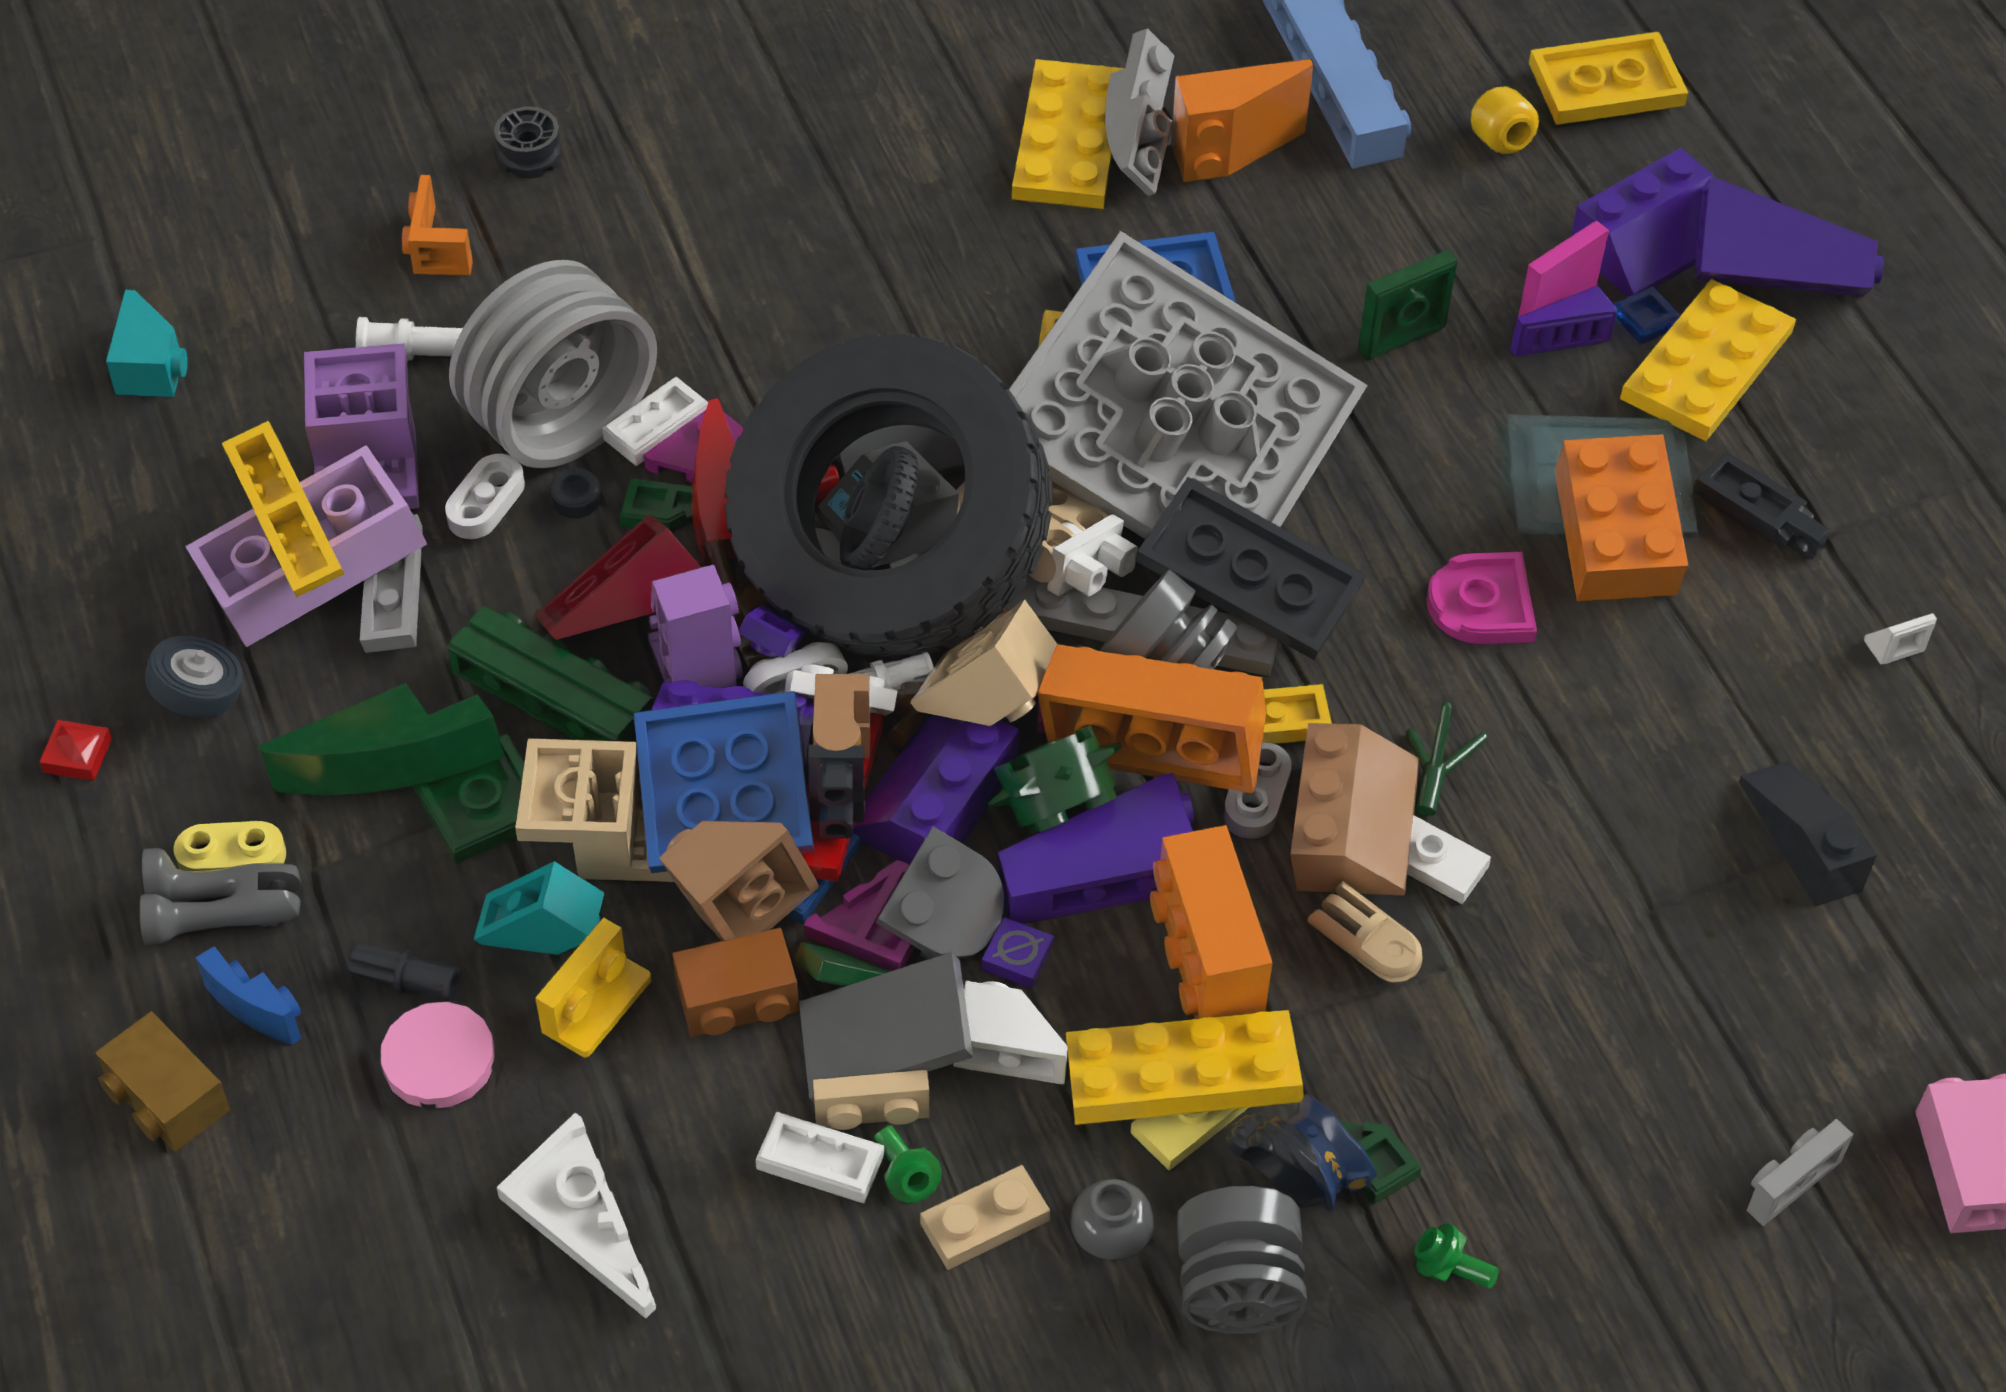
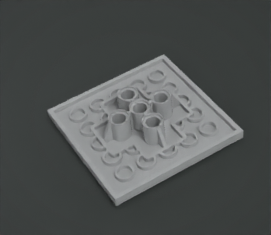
(1173, 383)

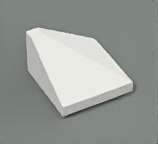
(1901, 639)

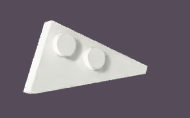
(569, 1202)

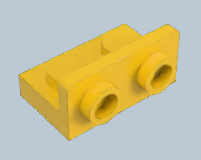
(591, 991)

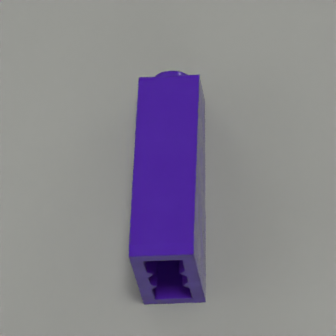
(1777, 246)

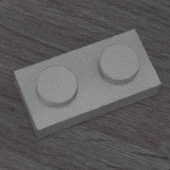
(1810, 1161)

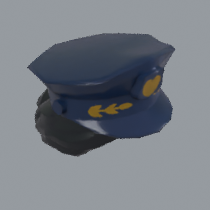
(1305, 1155)

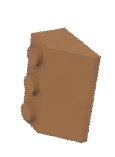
(1353, 811)
(739, 874)

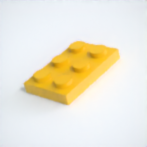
(1608, 78)

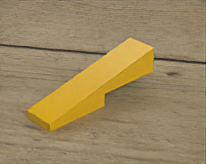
(283, 509)

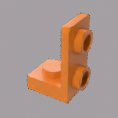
(433, 249)

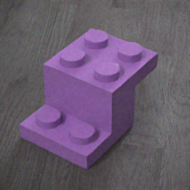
(359, 401)

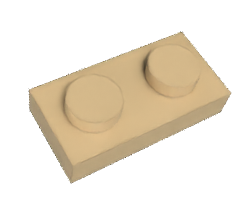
(871, 1099)
(984, 1217)

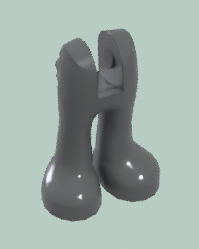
(255, 893)

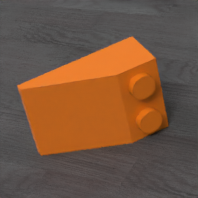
(1237, 116)

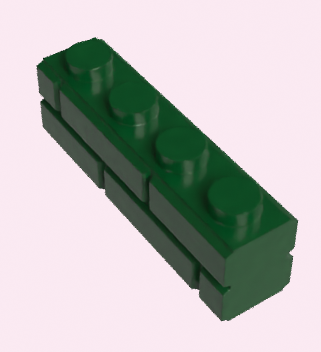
(546, 679)

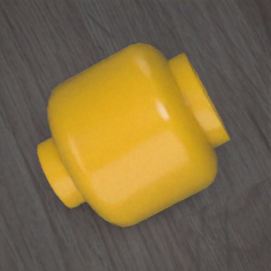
(1504, 120)

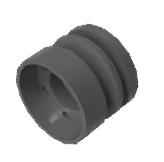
(1163, 631)
(1241, 1260)

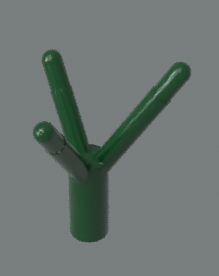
(1433, 768)

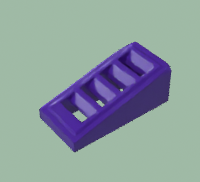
(1565, 324)

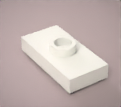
(653, 420)
(1444, 861)
(820, 1157)

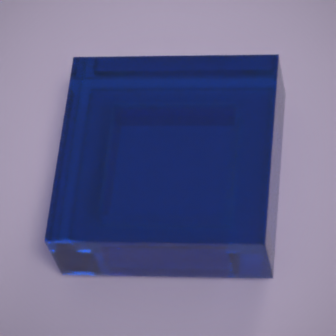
(1646, 315)

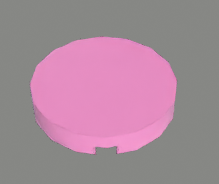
(437, 1054)

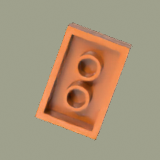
(1620, 517)
(1210, 925)

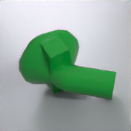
(912, 1172)
(1441, 1254)

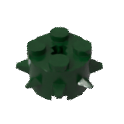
(1057, 778)

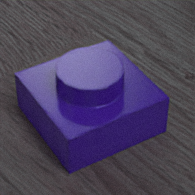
(771, 632)

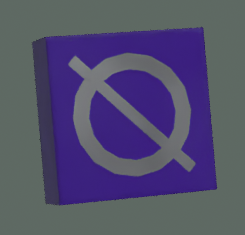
(1017, 952)

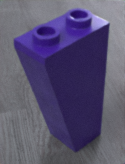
(1095, 856)

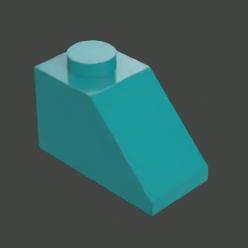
(144, 351)
(540, 912)

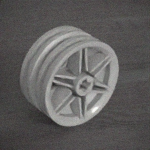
(551, 362)

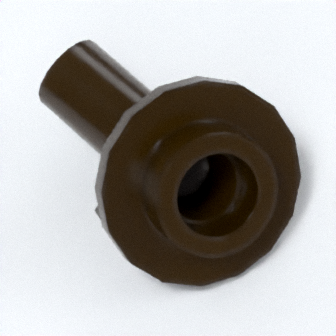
(909, 718)

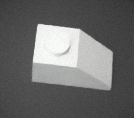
(1011, 1035)

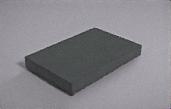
(888, 1023)

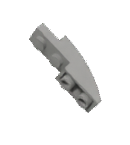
(1134, 112)

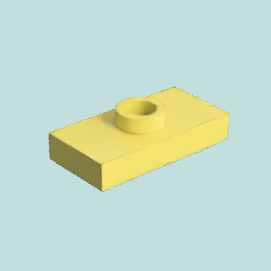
(1177, 1136)

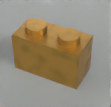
(161, 1082)

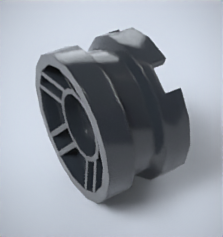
(528, 141)

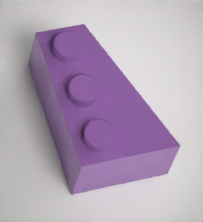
(695, 629)

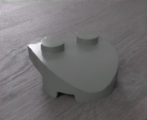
(945, 900)

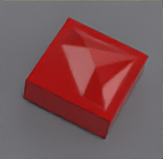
(75, 750)

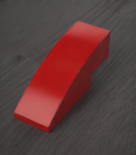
(709, 479)

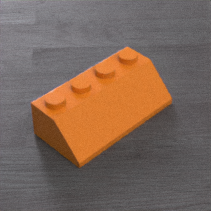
(1163, 713)

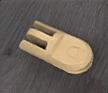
(1368, 935)

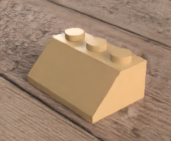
(991, 671)

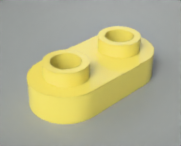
(228, 845)

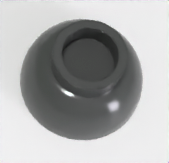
(1112, 1219)

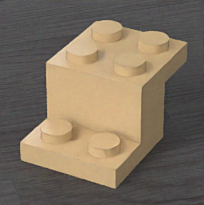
(588, 798)

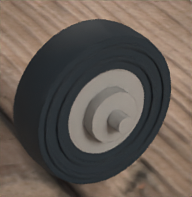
(193, 676)

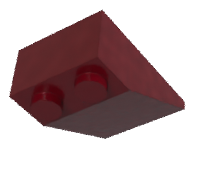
(618, 582)

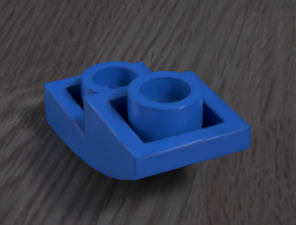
(251, 1001)

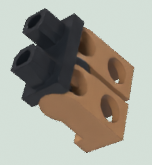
(839, 752)

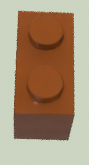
(736, 982)

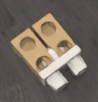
(1082, 546)

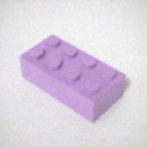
(361, 519)

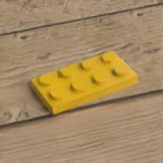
(1064, 136)
(1708, 359)
(1183, 1067)

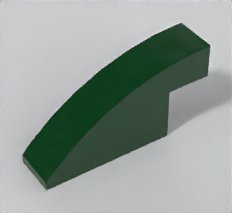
(382, 746)

